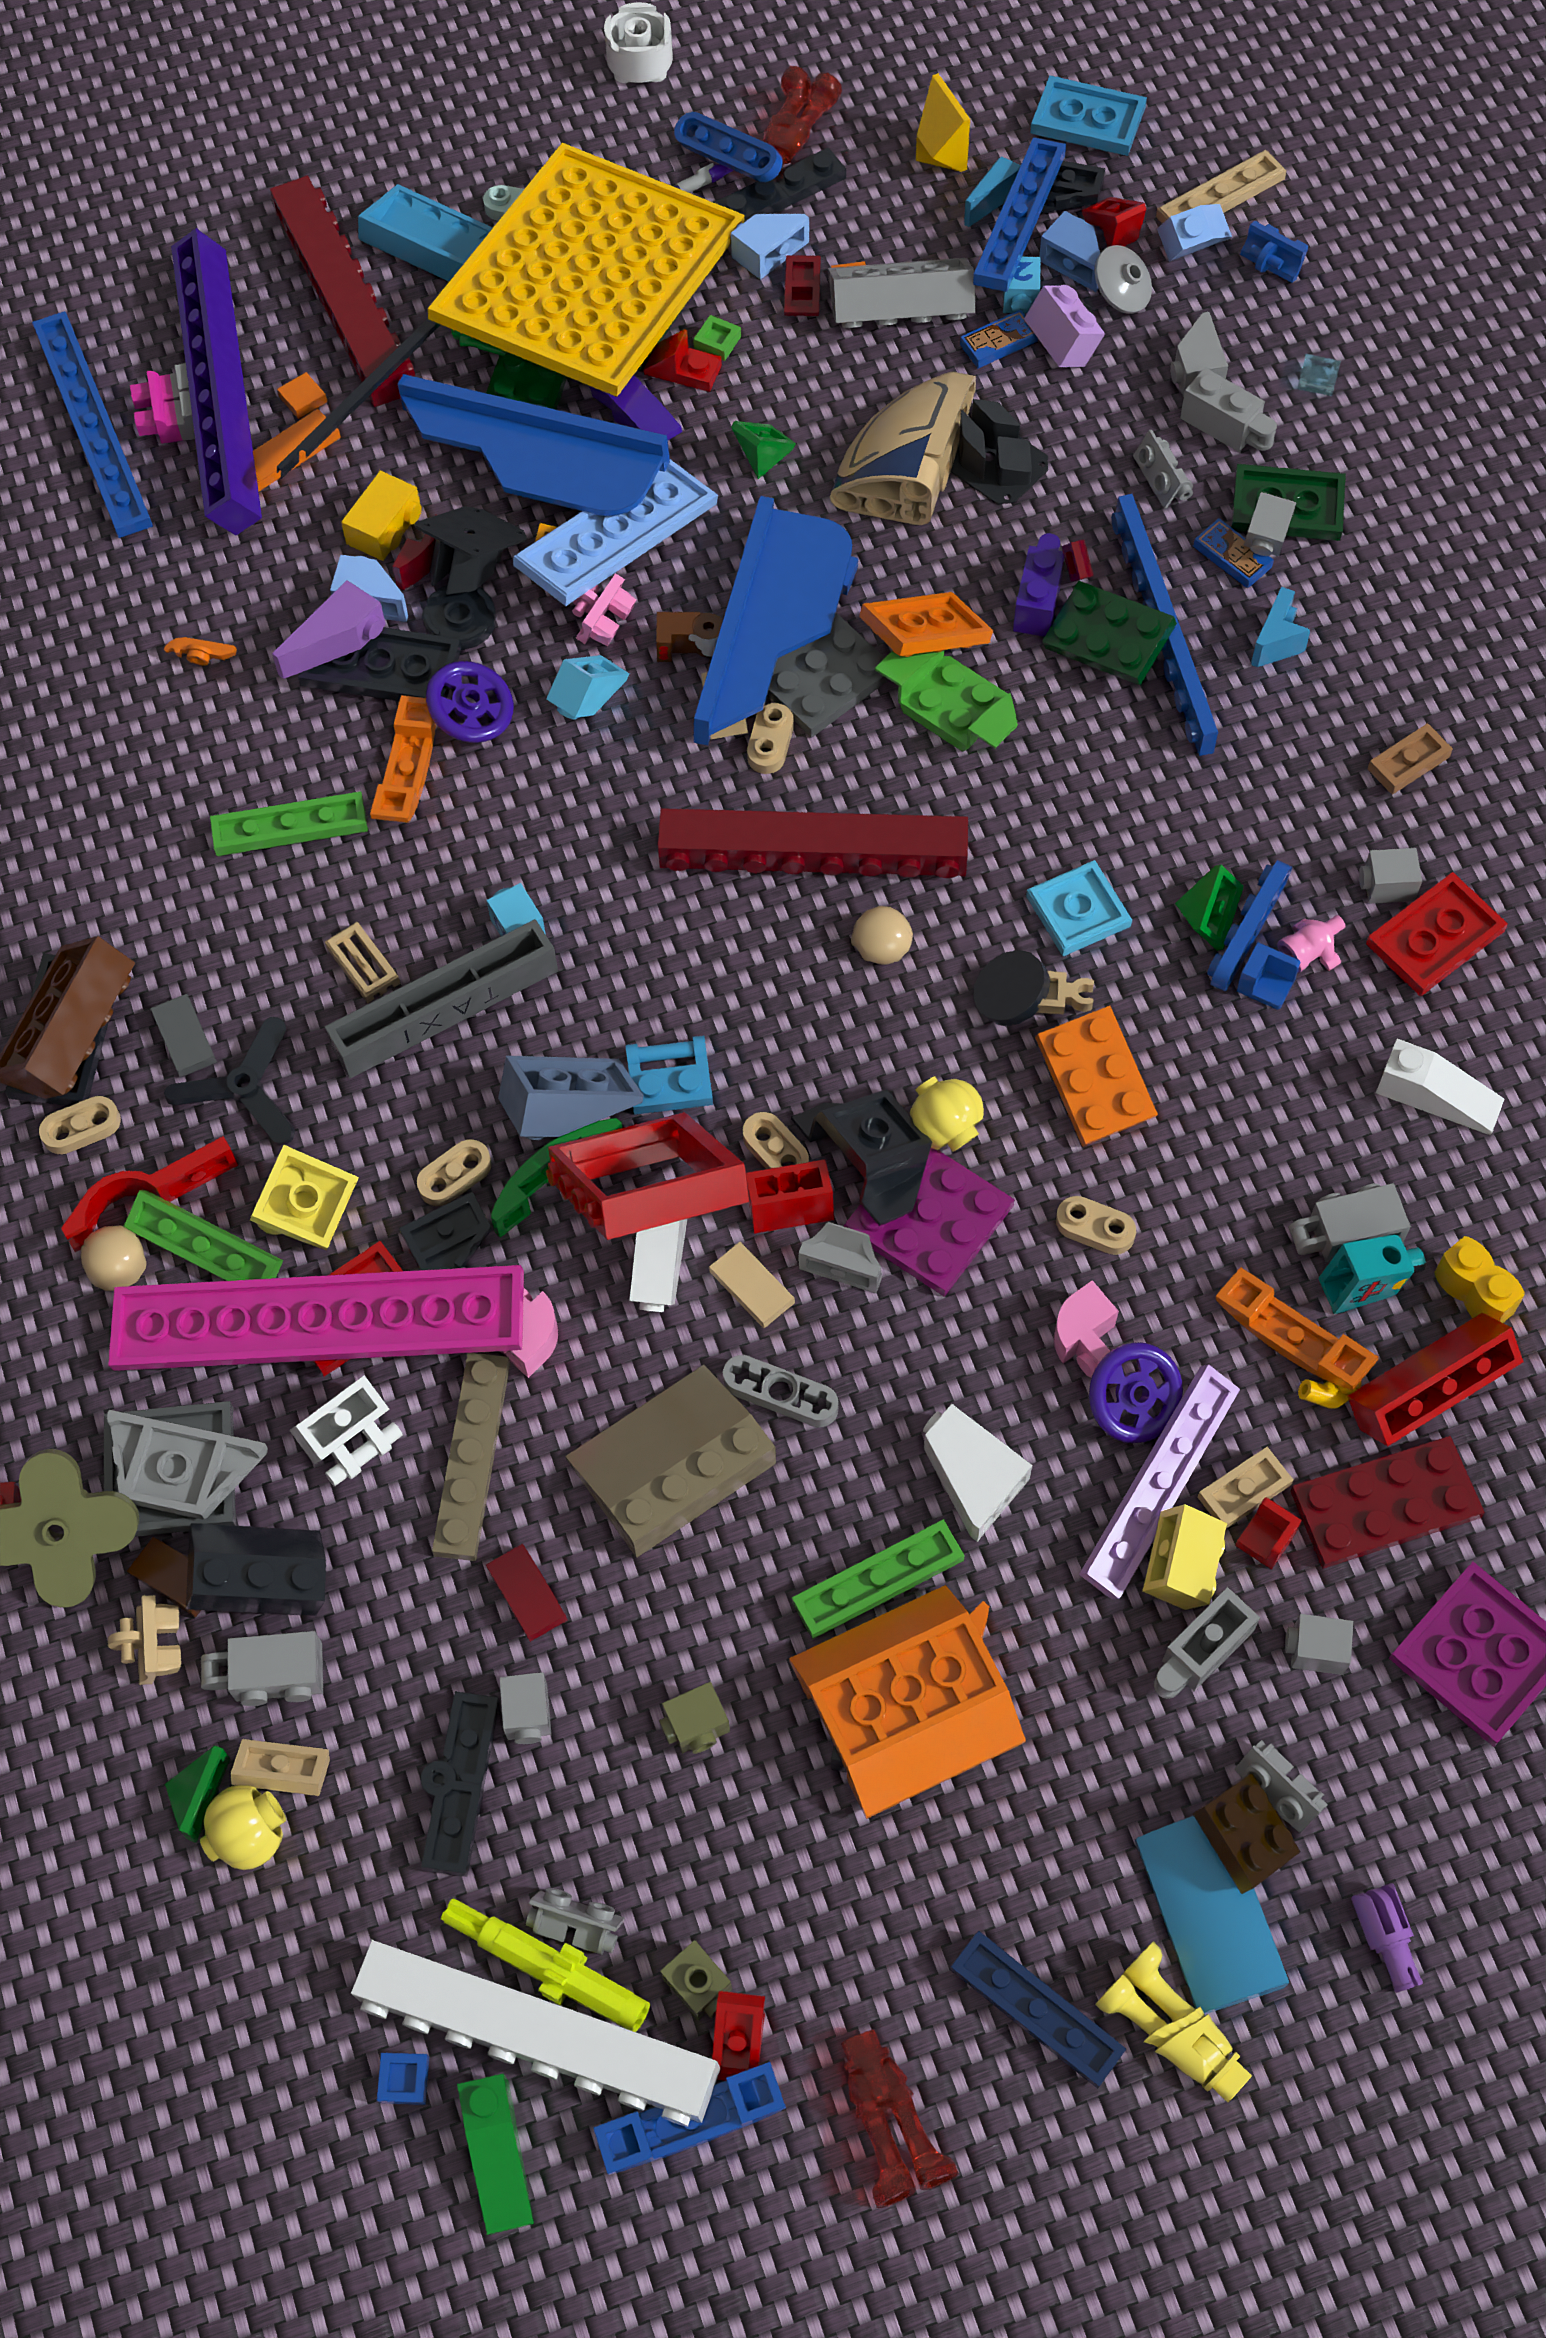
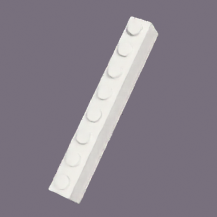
(537, 2032)

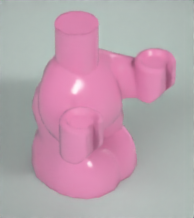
(1313, 940)

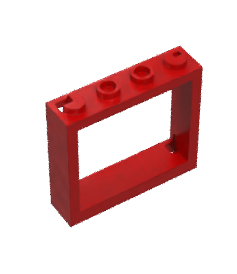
(715, 1185)

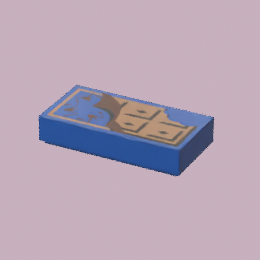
(998, 339)
(1227, 550)

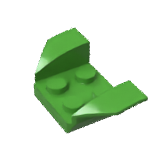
(950, 698)

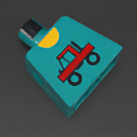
(1369, 1272)

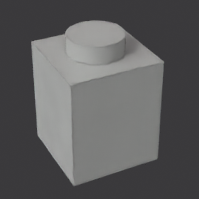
(1269, 524)
(1391, 875)
(1320, 1644)
(525, 1707)

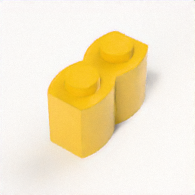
(1472, 1277)

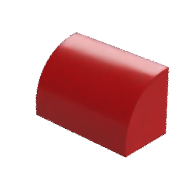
(790, 1196)

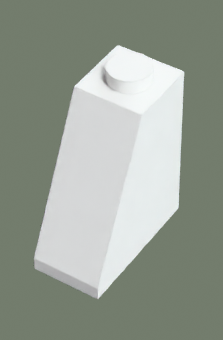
(657, 1265)
(974, 1468)

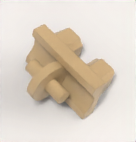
(152, 1659)

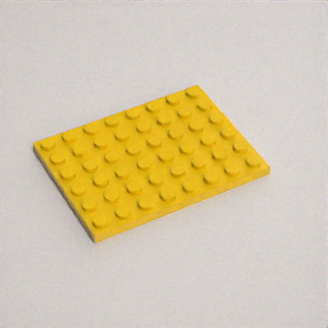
(587, 269)

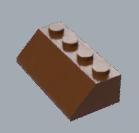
(64, 1017)

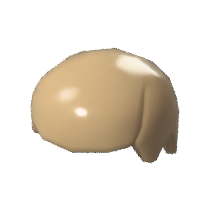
(882, 935)
(113, 1257)

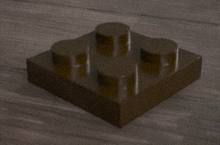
(1246, 1833)

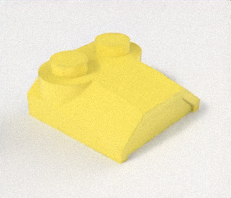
(303, 1198)

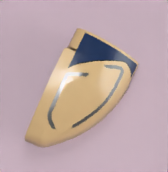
(905, 452)

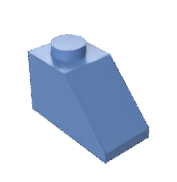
(1071, 249)

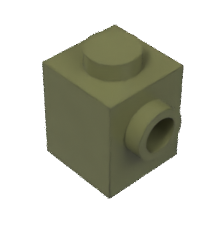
(694, 1719)
(696, 1980)

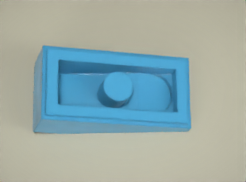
(991, 190)

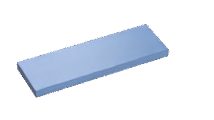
(597, 546)

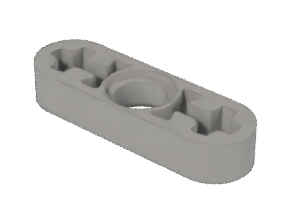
(774, 1374)

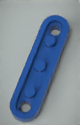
(728, 147)
(1256, 913)

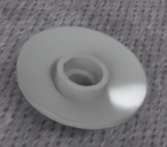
(1123, 279)

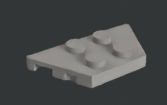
(178, 1465)

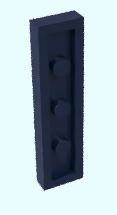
(1038, 2009)

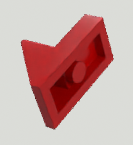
(1118, 218)
(683, 365)
(738, 2032)

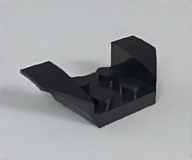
(880, 1144)

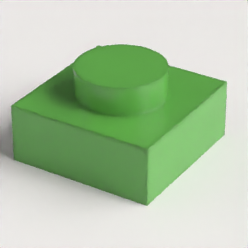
(717, 337)

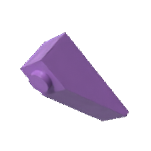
(333, 630)

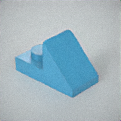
(1279, 635)

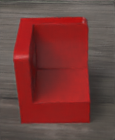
(1268, 1533)

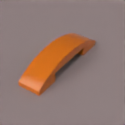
(408, 762)
(1292, 1334)

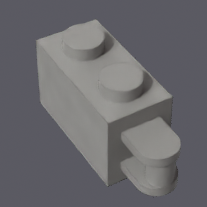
(1227, 412)
(1349, 1218)
(1205, 1644)
(267, 1668)

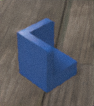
(1268, 976)

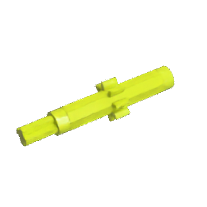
(559, 1972)

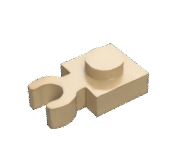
(1066, 993)

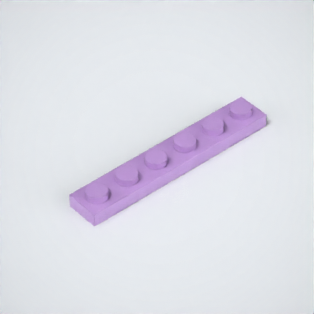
(1159, 1482)

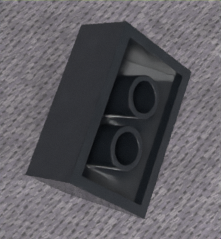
(255, 1569)

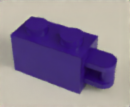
(1039, 587)

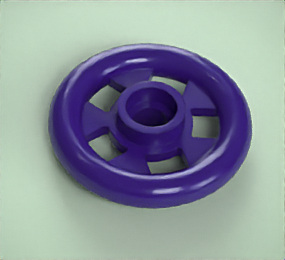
(471, 729)
(1111, 1372)

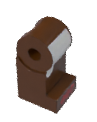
(686, 634)

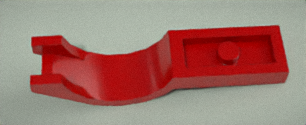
(166, 1183)

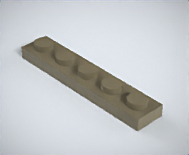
(471, 1457)

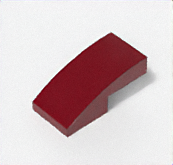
(802, 285)
(1077, 560)
(413, 561)
(526, 1592)

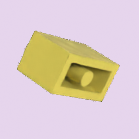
(1185, 1557)

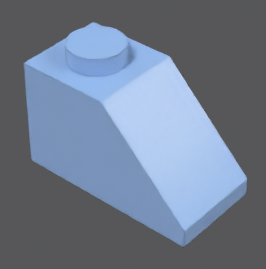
(1193, 230)
(767, 239)
(373, 580)

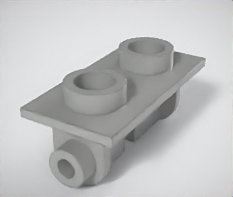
(1159, 469)
(1294, 1800)
(591, 1922)

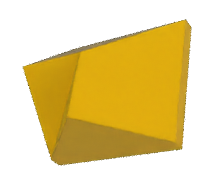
(943, 129)

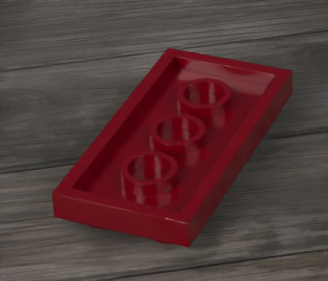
(1386, 1502)

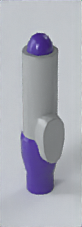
(703, 177)

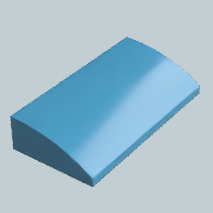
(421, 231)
(1212, 1926)

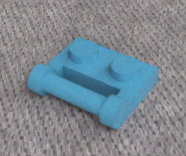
(672, 1086)

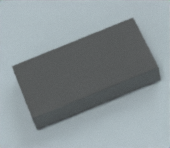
(183, 1035)

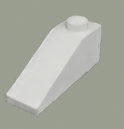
(1438, 1087)

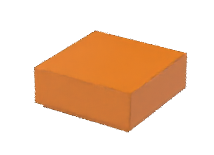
(302, 395)

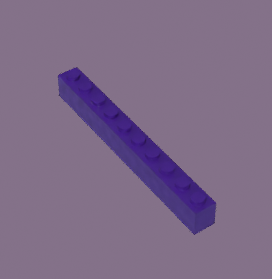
(216, 383)

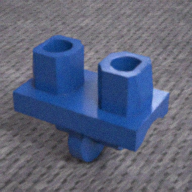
(1274, 251)

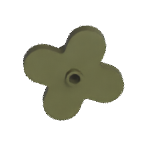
(91, 1525)

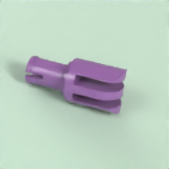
(1388, 1933)

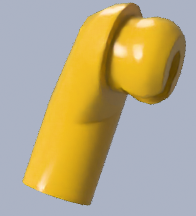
(1326, 1394)

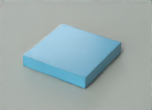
(1079, 908)

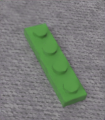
(288, 823)
(199, 1240)
(878, 1579)

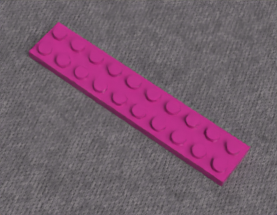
(317, 1318)

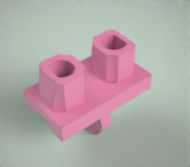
(612, 599)

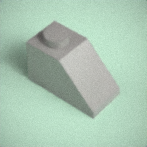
(1198, 351)

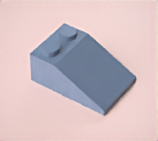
(563, 1093)

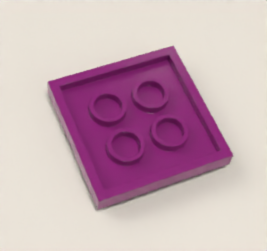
(945, 1229)
(1478, 1653)

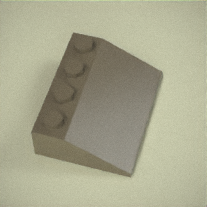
(672, 1459)

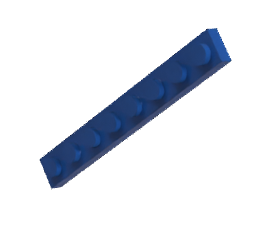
(92, 425)
(1178, 662)

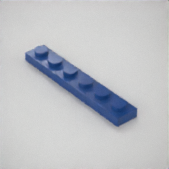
(1019, 214)

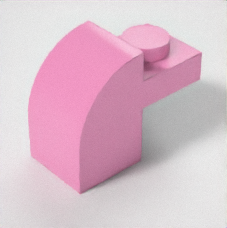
(1081, 1324)
(539, 1334)

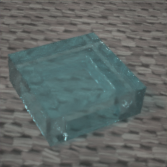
(1319, 375)

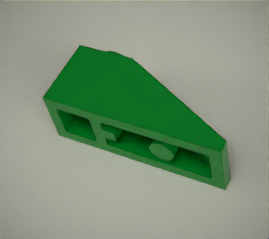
(495, 2153)

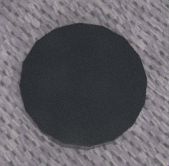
(460, 616)
(1011, 988)

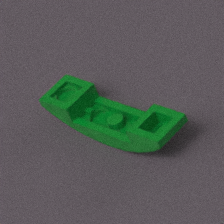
(513, 1201)

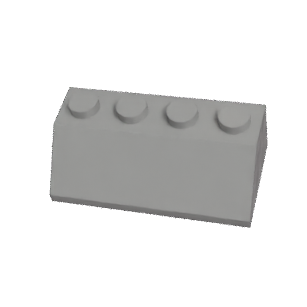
(902, 291)

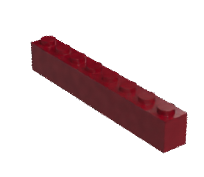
(339, 283)
(813, 842)

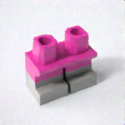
(170, 406)

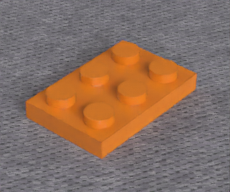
(925, 624)
(1096, 1075)

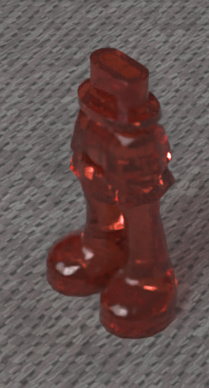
(786, 130)
(878, 2091)

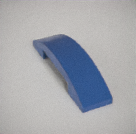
(649, 2137)

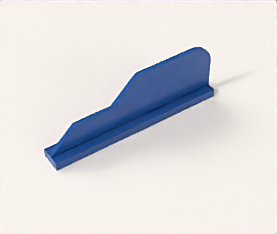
(541, 449)
(777, 604)

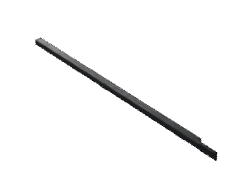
(359, 395)

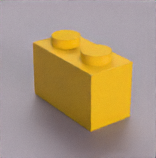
(381, 516)

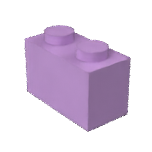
(1064, 326)

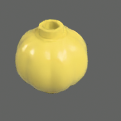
(947, 1112)
(242, 1827)

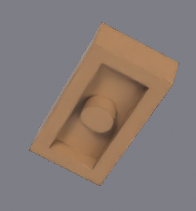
(1410, 758)

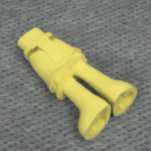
(1190, 2040)

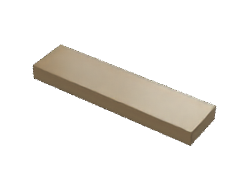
(1229, 187)

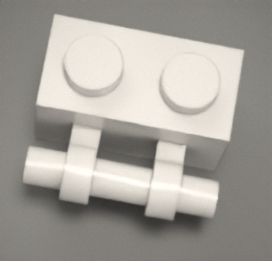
(339, 1421)

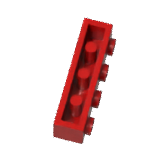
(1435, 1379)

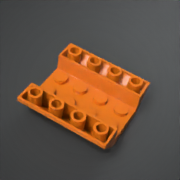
(910, 1699)

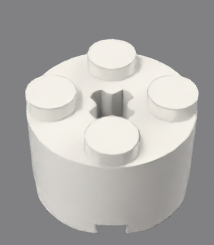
(638, 43)

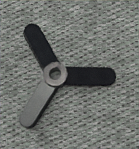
(252, 1095)

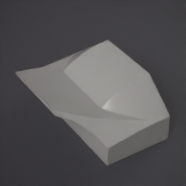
(842, 1256)

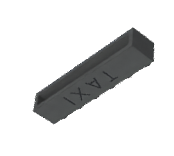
(442, 998)

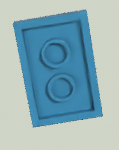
(1088, 115)

